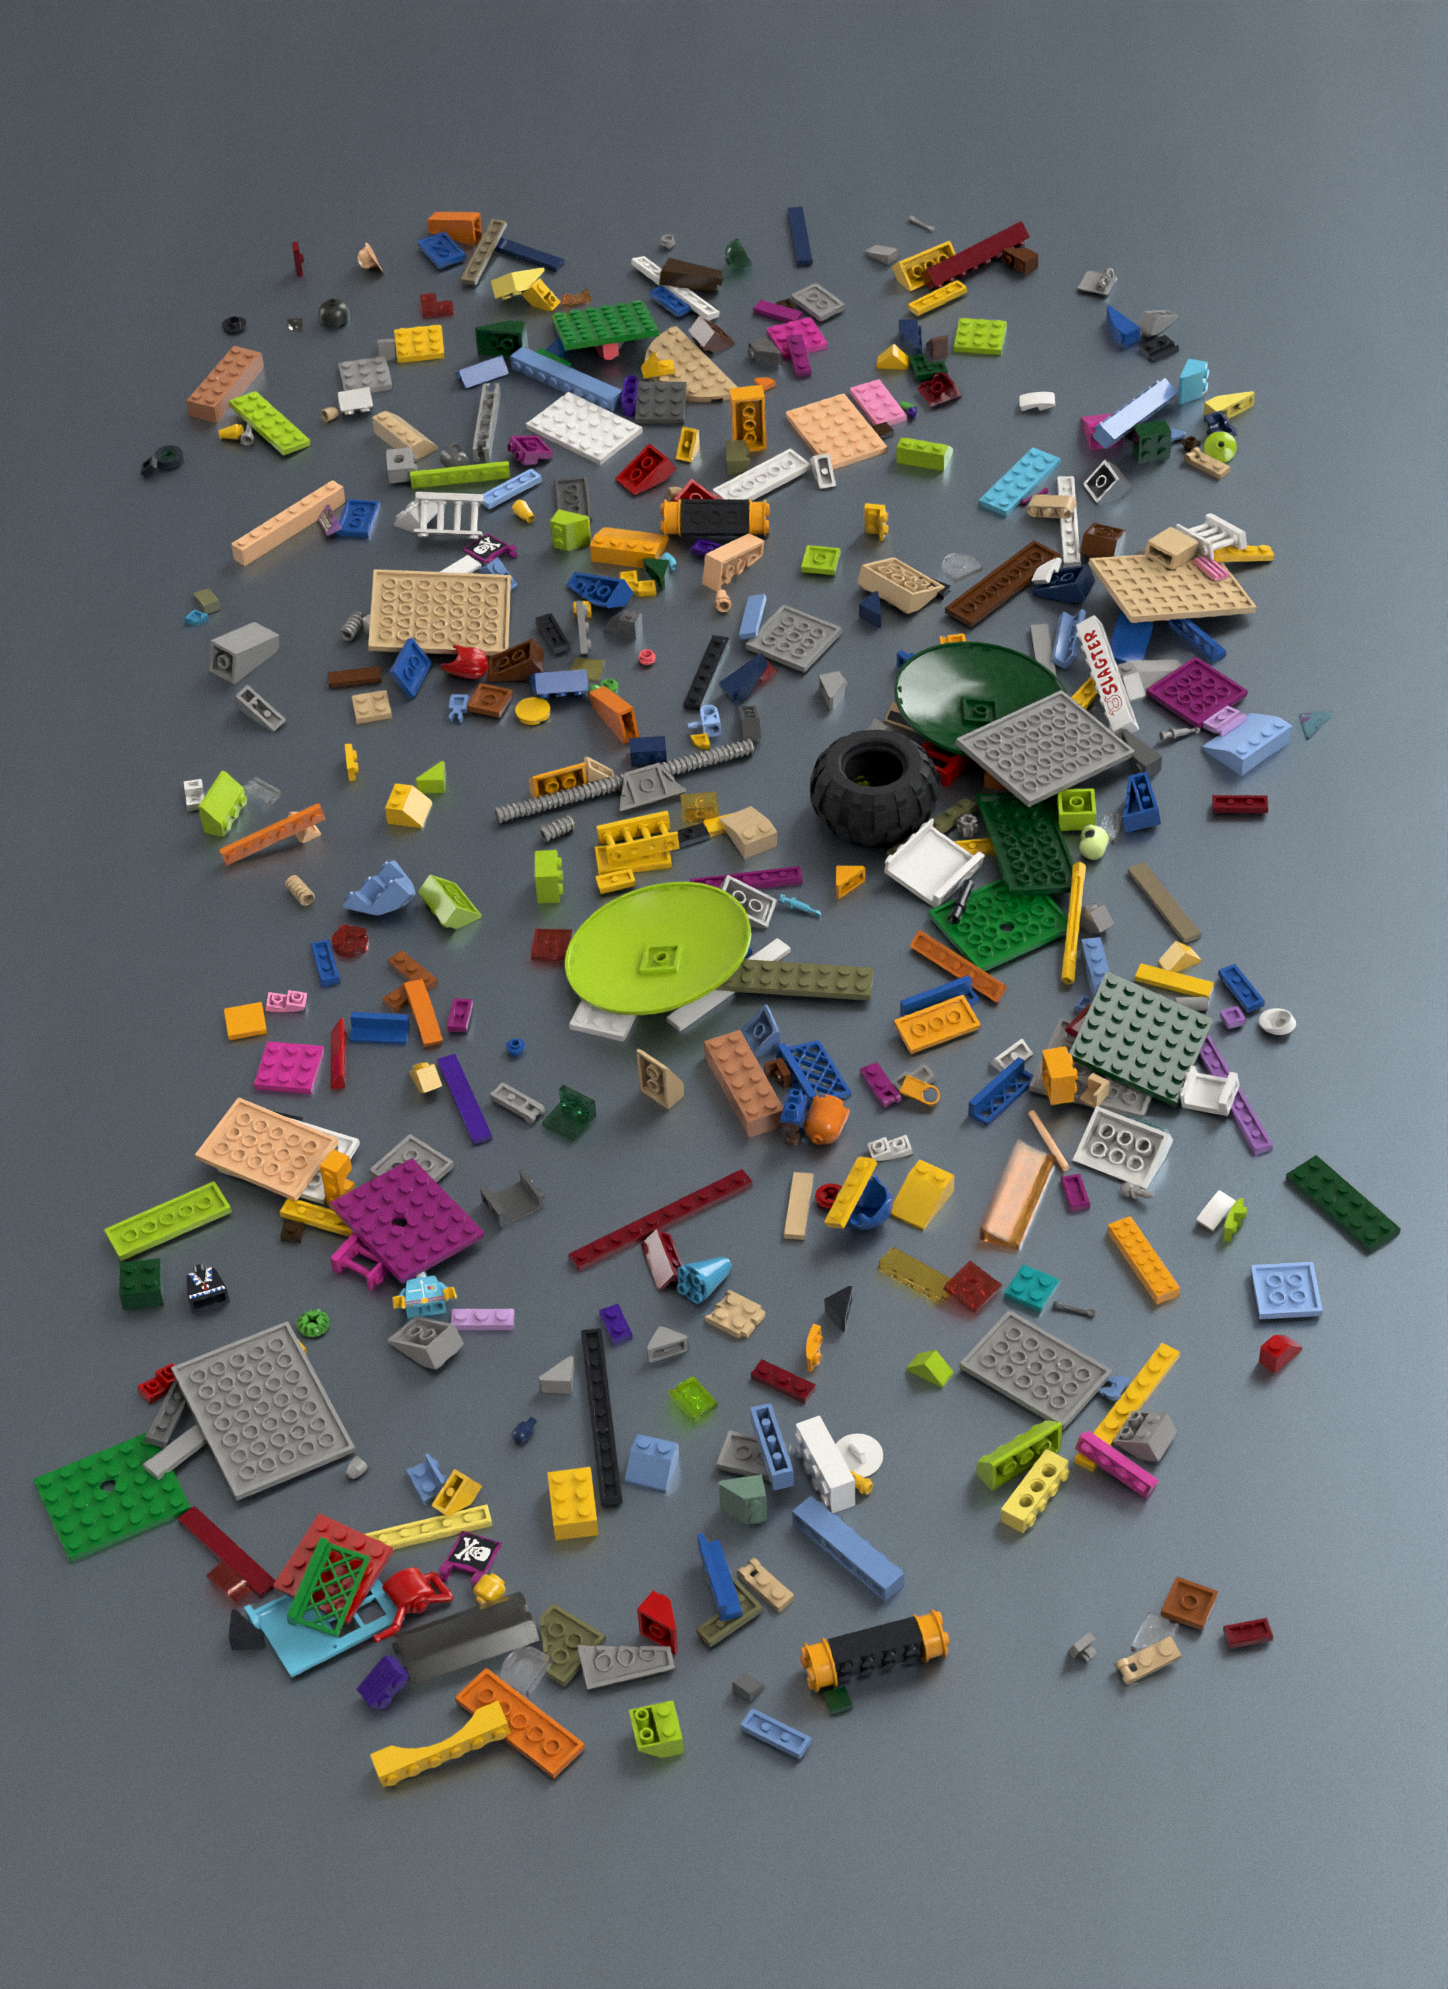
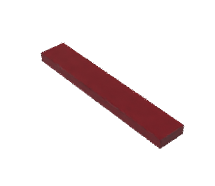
(227, 1551)

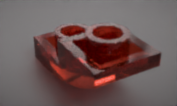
(228, 1581)

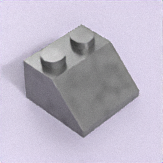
(1107, 483)

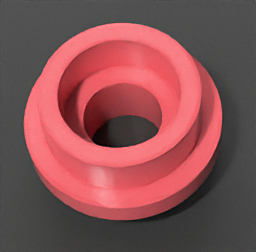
(646, 657)

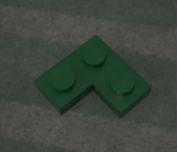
(924, 370)

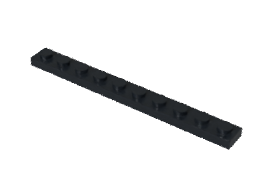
(601, 1417)

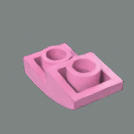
(286, 1003)

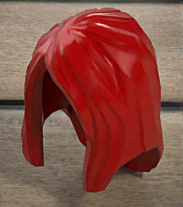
(469, 664)

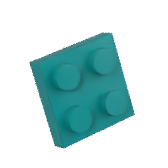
(1031, 1288)

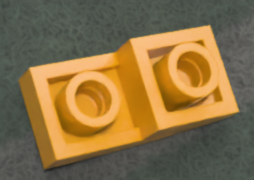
(813, 1345)

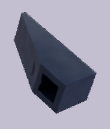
(910, 336)

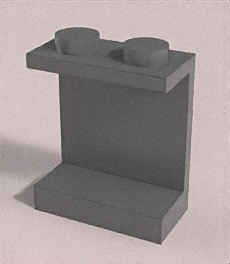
(514, 1201)

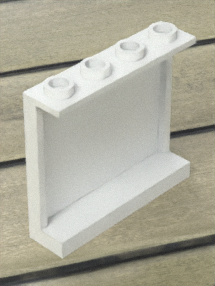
(932, 865)

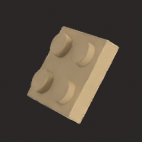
(371, 706)

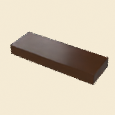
(354, 677)

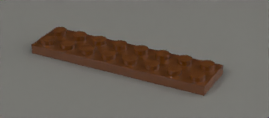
(1000, 584)

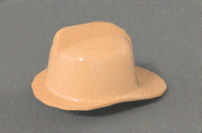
(367, 258)

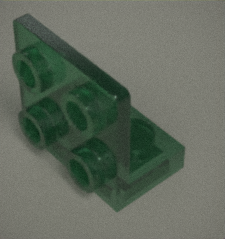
(571, 1114)

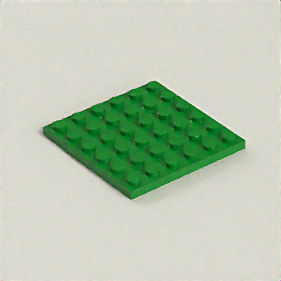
(604, 325)

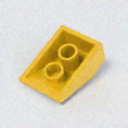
(922, 1194)

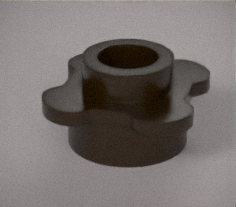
(1190, 442)

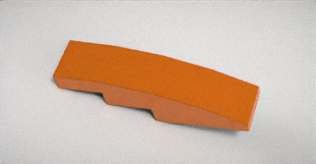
(423, 1013)

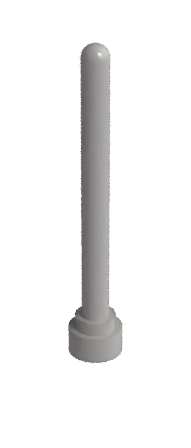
(247, 436)

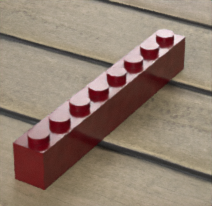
(974, 255)

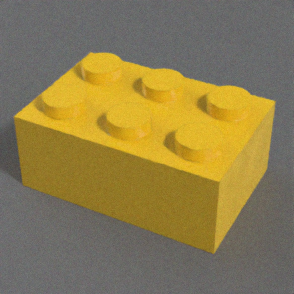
(572, 1503)

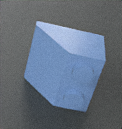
(652, 1462)

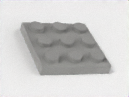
(366, 373)
(428, 1158)

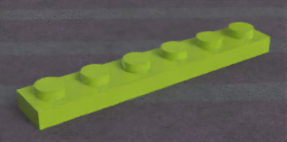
(460, 474)

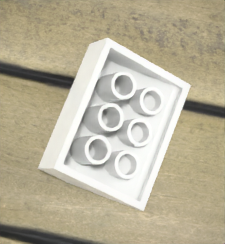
(1122, 1147)

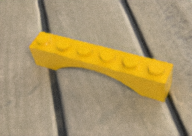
(398, 1763)

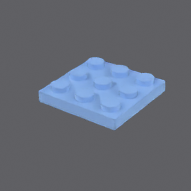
(1286, 1290)

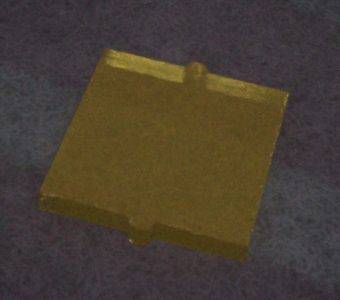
(593, 666)

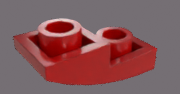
(159, 1385)

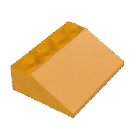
(626, 547)

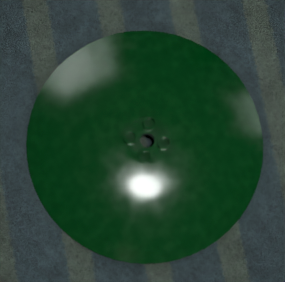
(952, 681)

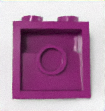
(528, 449)

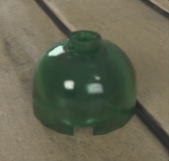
(737, 256)

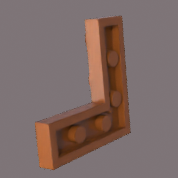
(410, 971)

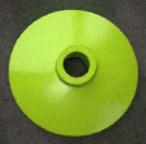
(1222, 454)

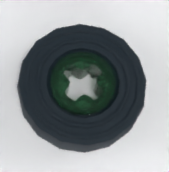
(174, 460)

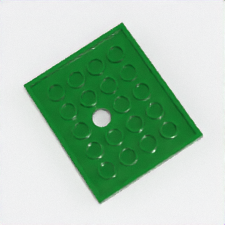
(978, 934)
(95, 1519)

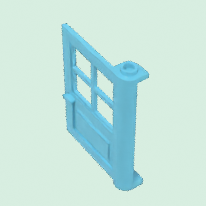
(303, 1647)

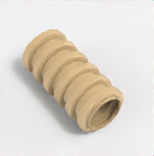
(299, 890)

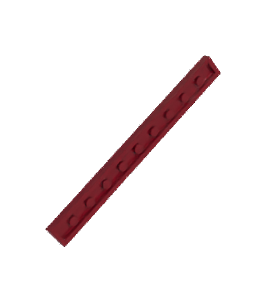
(660, 1220)

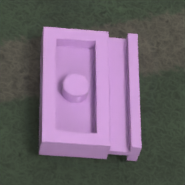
(1224, 721)

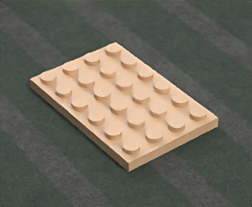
(836, 429)
(266, 1149)

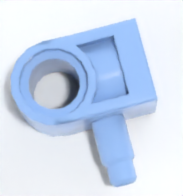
(708, 721)

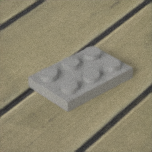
(818, 302)
(742, 1455)

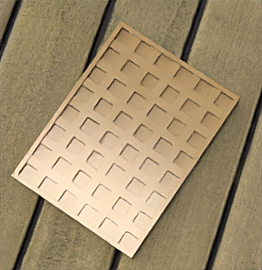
(1155, 593)

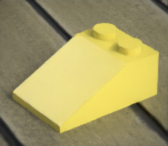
(514, 283)

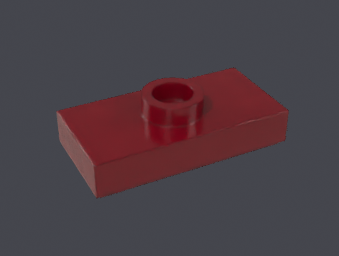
(298, 258)
(1248, 1633)

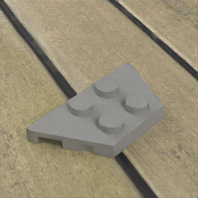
(647, 787)

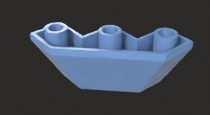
(383, 892)

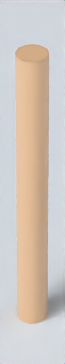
(1048, 1140)

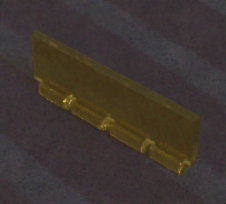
(917, 1274)

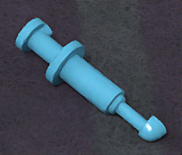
(797, 904)

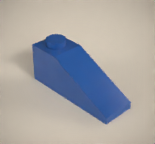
(1122, 329)

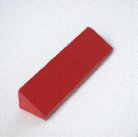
(338, 1056)

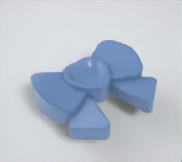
(1117, 1387)

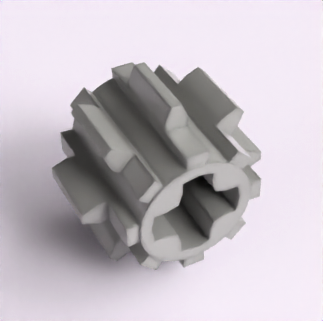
(967, 826)

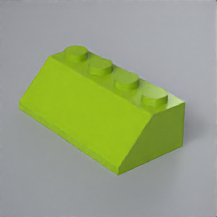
(1019, 1454)

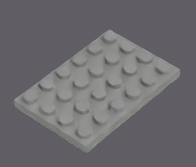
(1036, 1369)

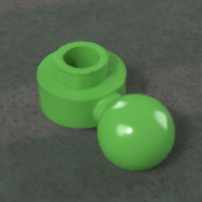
(609, 683)

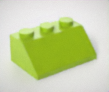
(923, 453)
(221, 805)
(448, 902)

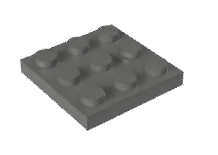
(661, 402)

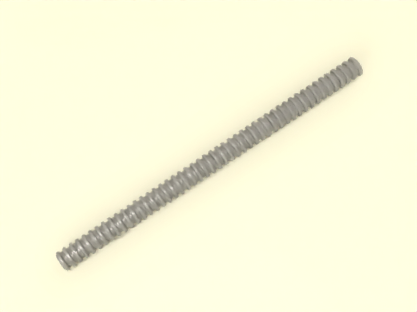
(616, 783)

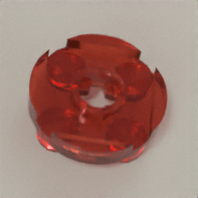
(345, 933)

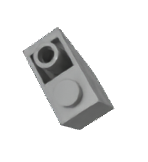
(1095, 918)

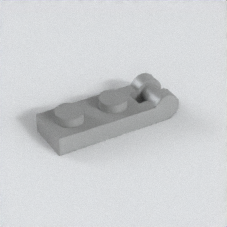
(517, 1102)

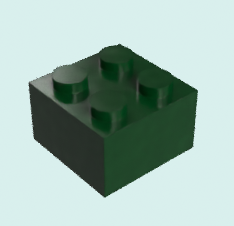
(1151, 441)
(141, 1284)

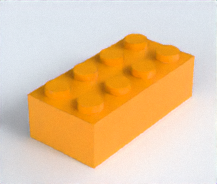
(748, 416)

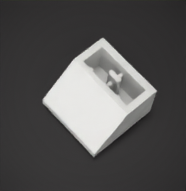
(411, 517)

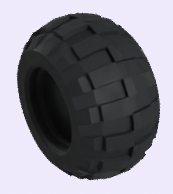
(874, 813)

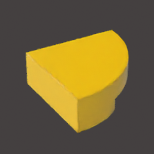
(700, 741)

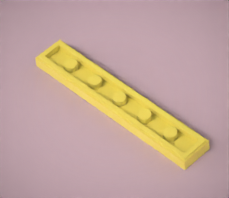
(434, 1528)

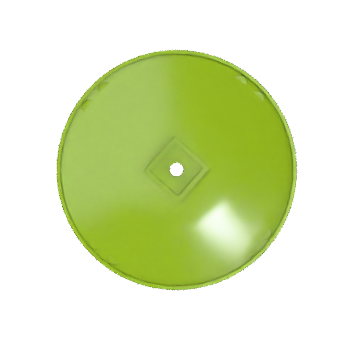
(620, 948)

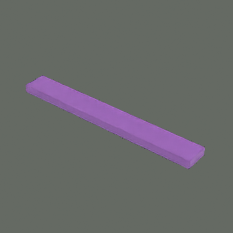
(1241, 1109)

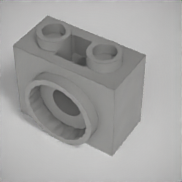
(400, 464)

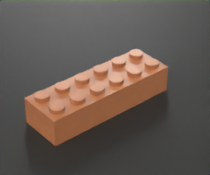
(225, 383)
(744, 1083)

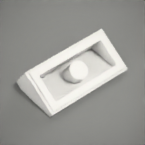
(1017, 1050)

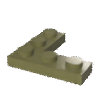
(715, 1630)

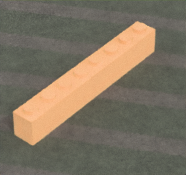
(287, 523)

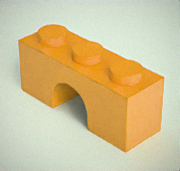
(334, 1173)

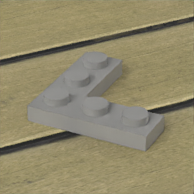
(583, 626)

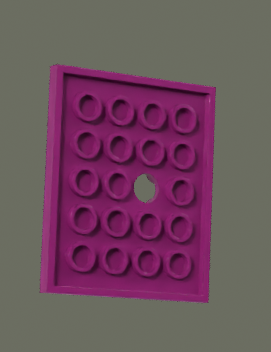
(434, 1220)

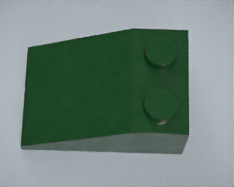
(501, 338)

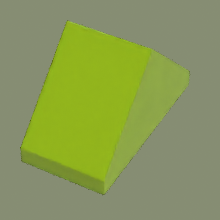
(432, 780)
(931, 1367)

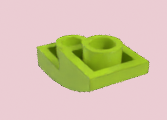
(1234, 1219)

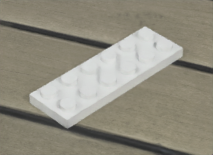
(764, 477)

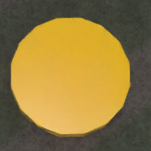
(532, 710)

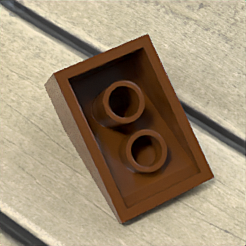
(1102, 541)
(516, 662)

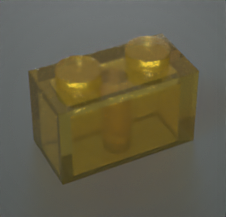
(699, 806)

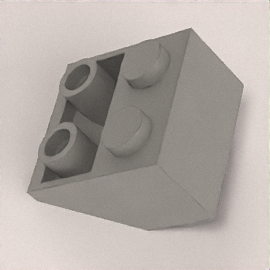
(1146, 1435)

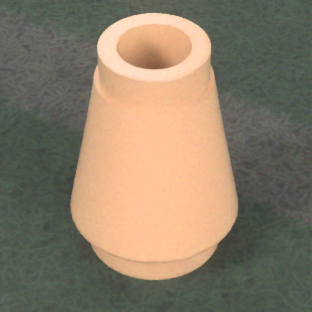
(722, 601)

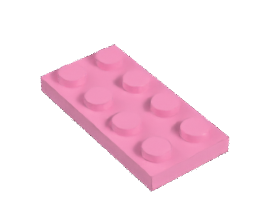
(878, 403)

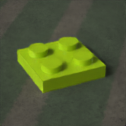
(820, 560)

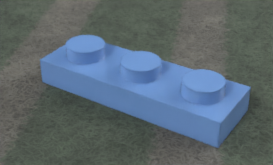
(776, 1733)

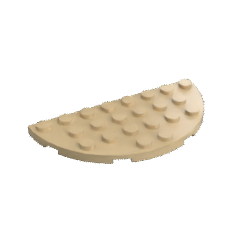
(691, 366)

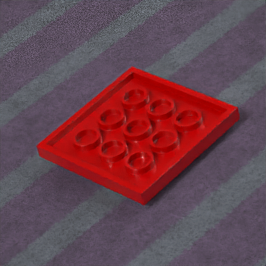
(342, 1536)

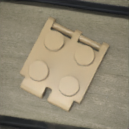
(736, 1315)

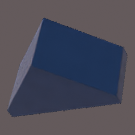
(870, 609)

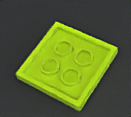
(980, 336)

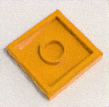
(245, 1021)

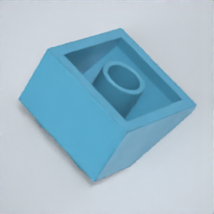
(1193, 381)

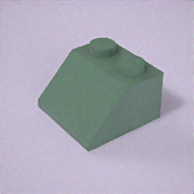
(744, 1499)

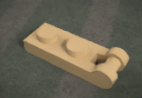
(1206, 463)
(766, 1585)
(1148, 1660)

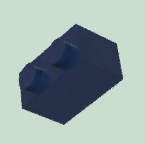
(648, 750)

